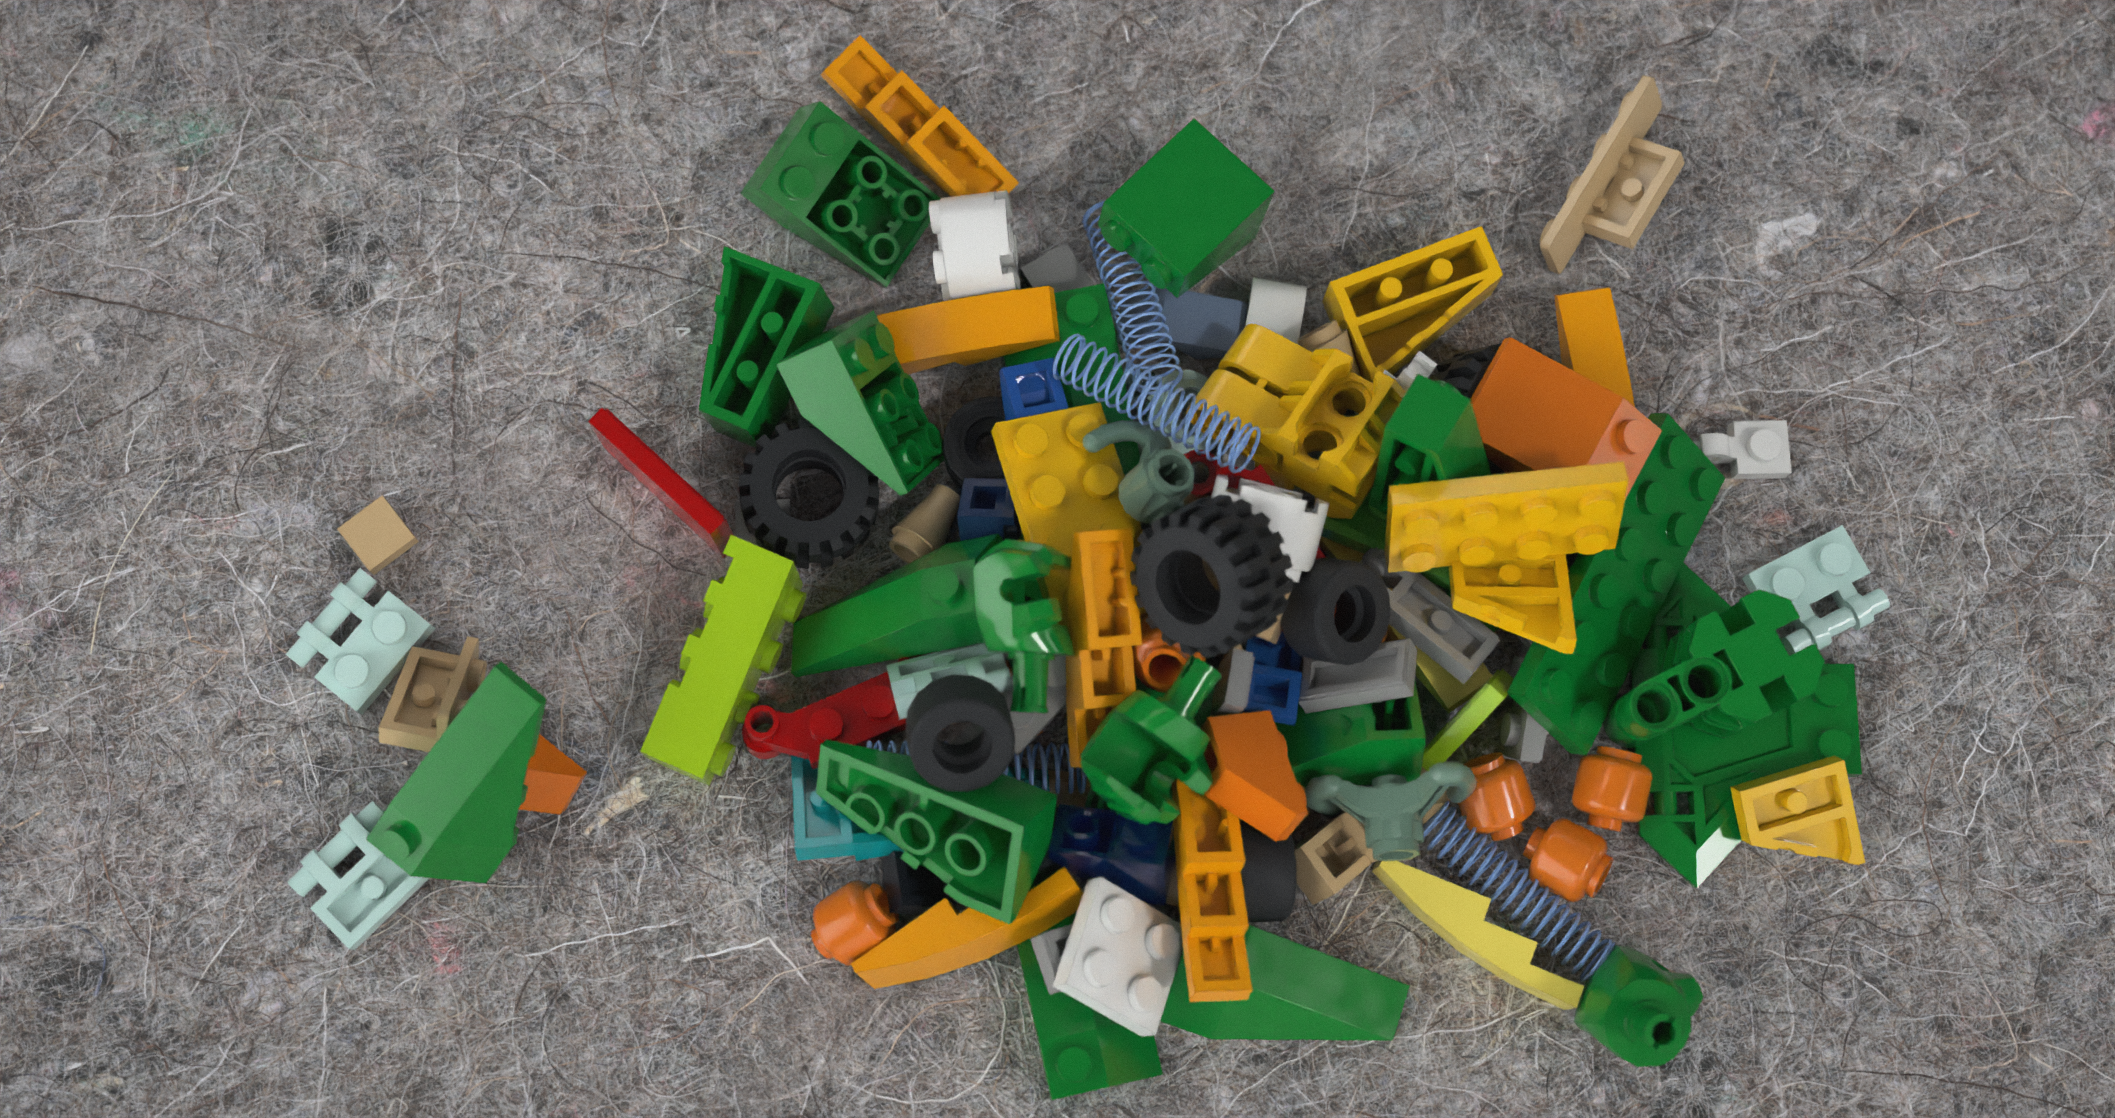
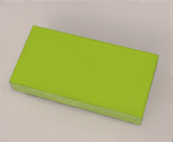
(1467, 719)

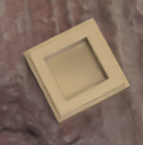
(377, 535)

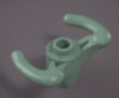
(1159, 479)
(1391, 806)

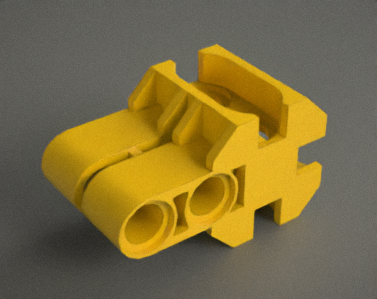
(1300, 409)

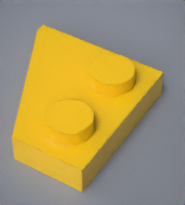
(1519, 597)
(1801, 811)

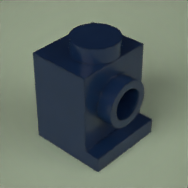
(987, 510)

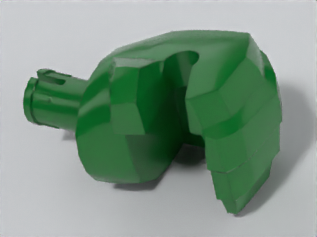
(1019, 627)
(1150, 745)
(1638, 1007)

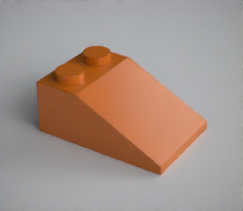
(1551, 417)

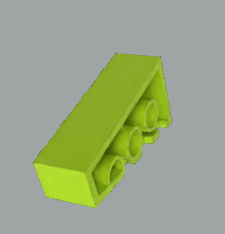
(725, 662)

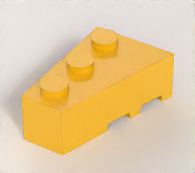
(1412, 299)

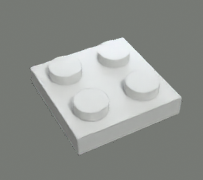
(1120, 957)

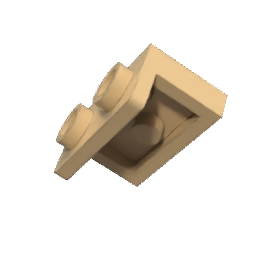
(430, 695)

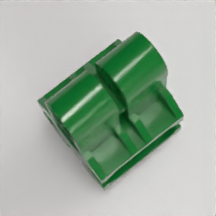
(1731, 666)

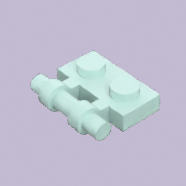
(1812, 573)
(373, 650)
(914, 674)
(366, 893)

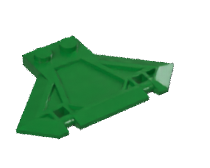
(1708, 765)

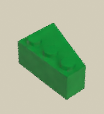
(758, 323)
(1429, 440)

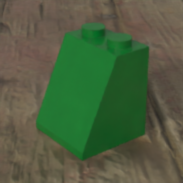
(1186, 210)

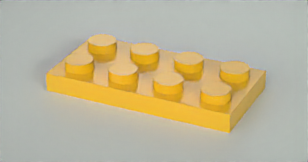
(1061, 485)
(1504, 517)

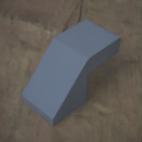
(1197, 322)

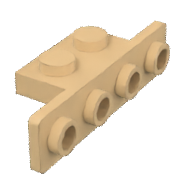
(1619, 184)

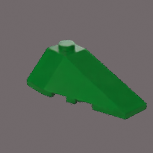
(1089, 314)
(897, 616)
(465, 795)
(975, 841)
(1293, 997)
(1076, 1043)

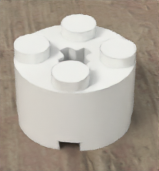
(974, 245)
(1288, 513)

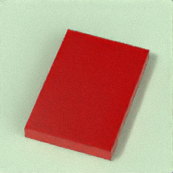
(662, 480)

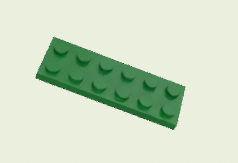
(1620, 592)

